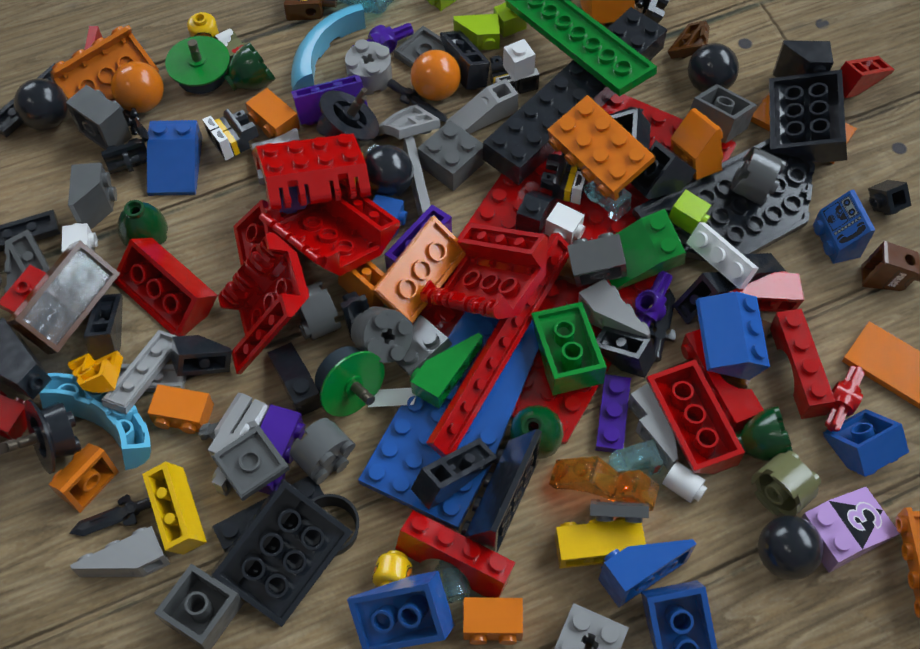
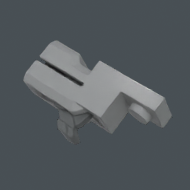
(238, 420)

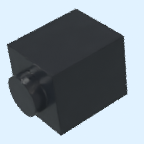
(889, 197)

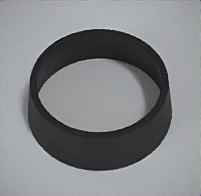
(340, 501)

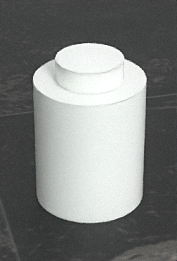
(685, 483)

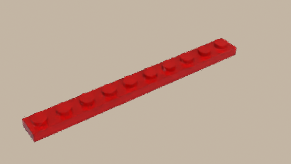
(494, 358)

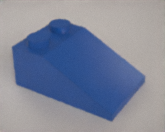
(173, 157)
(641, 566)
(402, 613)
(679, 617)

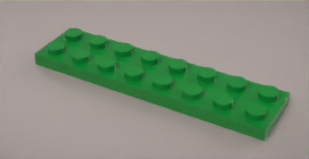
(586, 42)

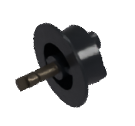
(347, 115)
(49, 434)

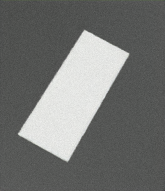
(393, 397)

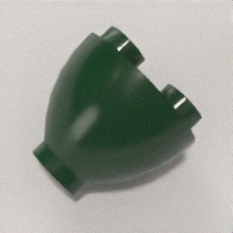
(248, 70)
(141, 221)
(548, 423)
(765, 435)

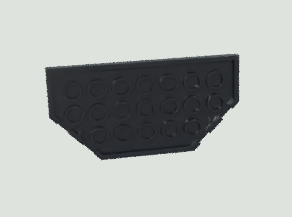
(739, 220)

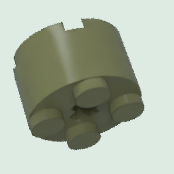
(785, 484)

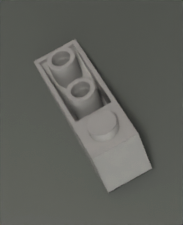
(487, 107)
(607, 309)
(130, 557)

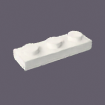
(722, 255)

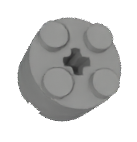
(371, 63)

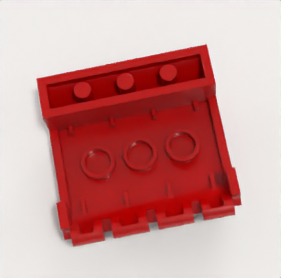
(336, 232)

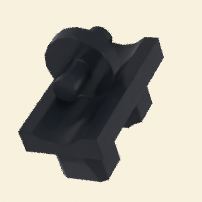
(650, 9)
(125, 156)
(352, 307)

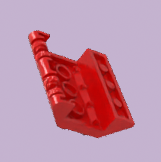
(313, 164)
(496, 274)
(266, 293)

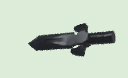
(409, 94)
(135, 125)
(662, 326)
(112, 516)

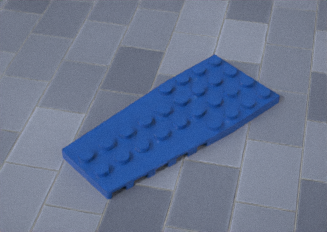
(404, 446)

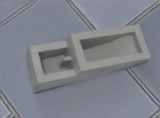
(653, 424)

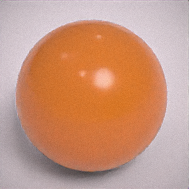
(435, 75)
(137, 86)

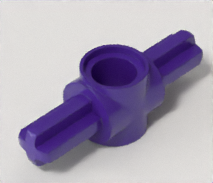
(388, 37)
(654, 296)

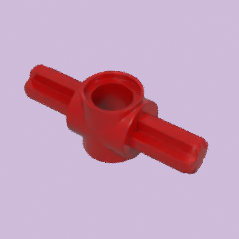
(847, 398)

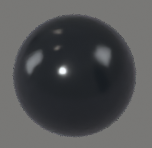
(712, 66)
(40, 104)
(389, 170)
(790, 547)

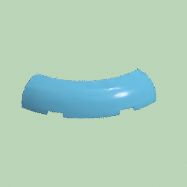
(319, 39)
(126, 429)

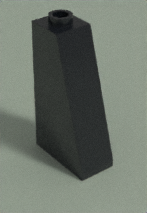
(19, 365)

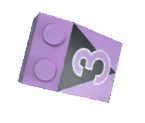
(850, 527)

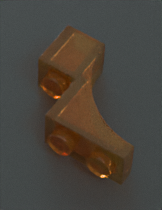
(599, 478)

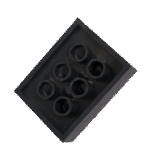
(808, 116)
(503, 491)
(281, 552)

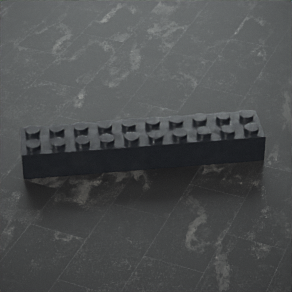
(523, 139)

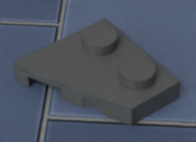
(21, 253)
(425, 344)
(607, 510)

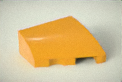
(98, 374)

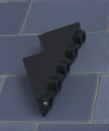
(716, 283)

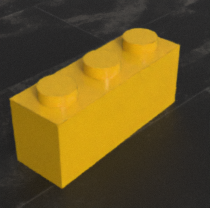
(174, 508)
(592, 541)

